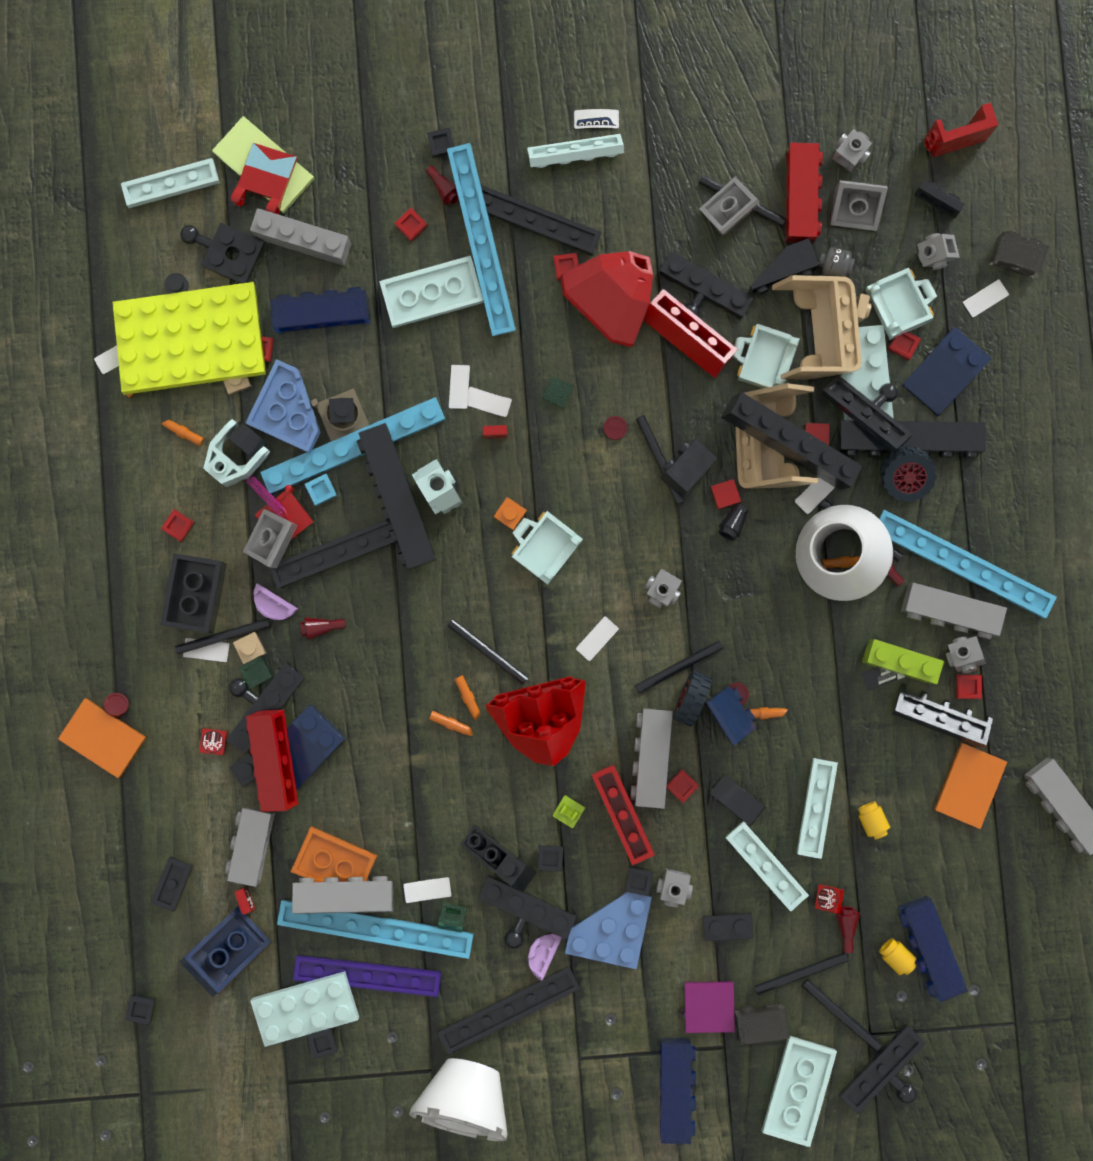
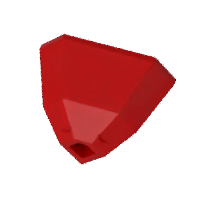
(612, 293)
(541, 718)

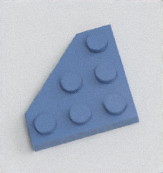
(285, 409)
(612, 932)

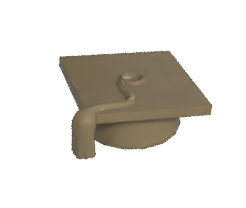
(337, 431)

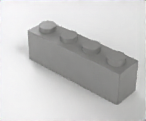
(300, 237)
(954, 610)
(652, 758)
(1064, 801)
(342, 897)

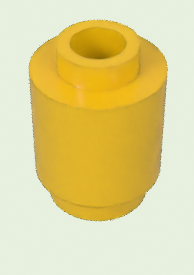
(873, 820)
(898, 957)

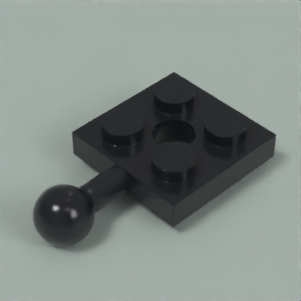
(224, 240)

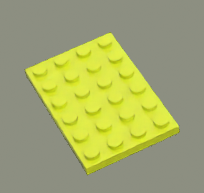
(188, 338)

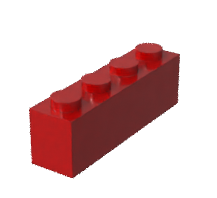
(802, 192)
(689, 333)
(272, 760)
(623, 814)

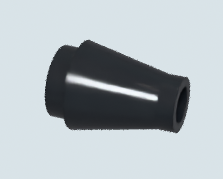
(733, 523)

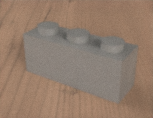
(249, 846)

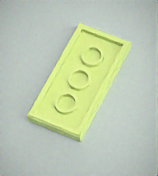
(235, 150)

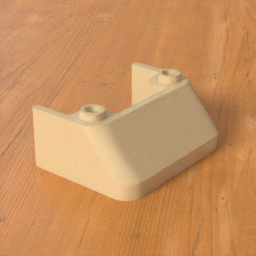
(833, 322)
(756, 462)

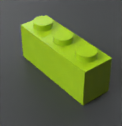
(902, 661)

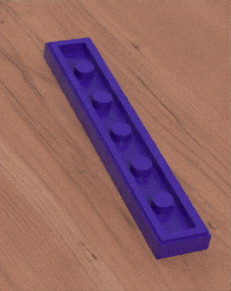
(370, 975)

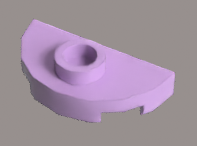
(272, 605)
(542, 953)

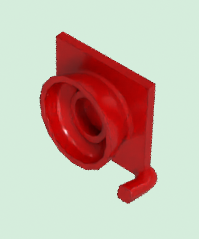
(294, 511)

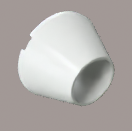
(868, 571)
(464, 1101)

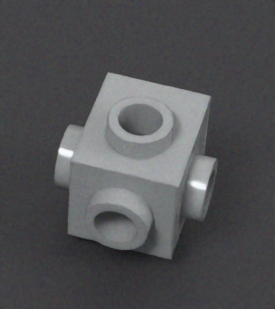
(852, 150)
(938, 250)
(667, 581)
(965, 646)
(670, 879)

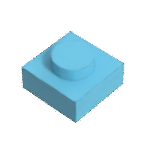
(321, 489)

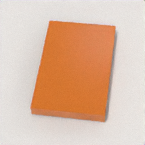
(102, 738)
(970, 785)
(331, 857)

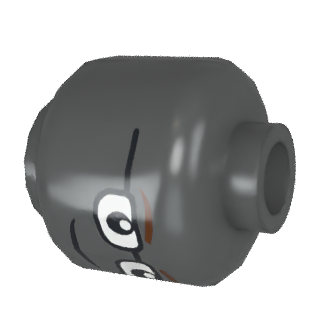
(836, 262)

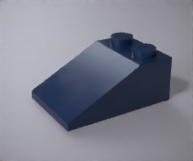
(946, 371)
(730, 714)
(311, 743)
(225, 951)

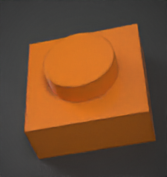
(510, 513)

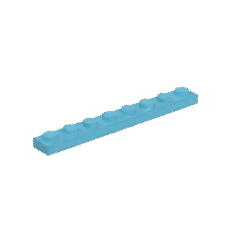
(481, 239)
(346, 448)
(967, 565)
(380, 930)

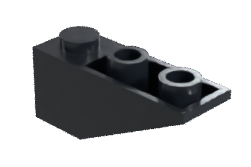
(793, 260)
(499, 858)

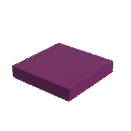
(709, 1007)

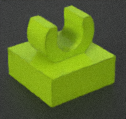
(568, 811)

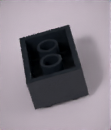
(193, 593)

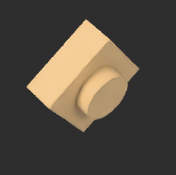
(863, 306)
(237, 385)
(249, 647)

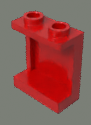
(978, 131)

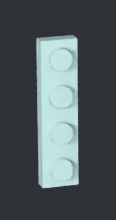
(575, 150)
(170, 183)
(816, 808)
(766, 866)

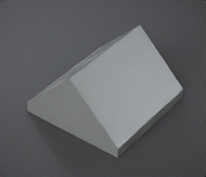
(857, 205)
(729, 206)
(270, 539)

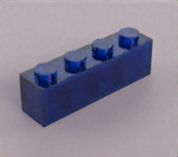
(320, 310)
(933, 949)
(675, 1090)

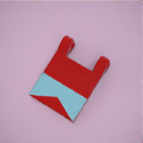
(265, 174)

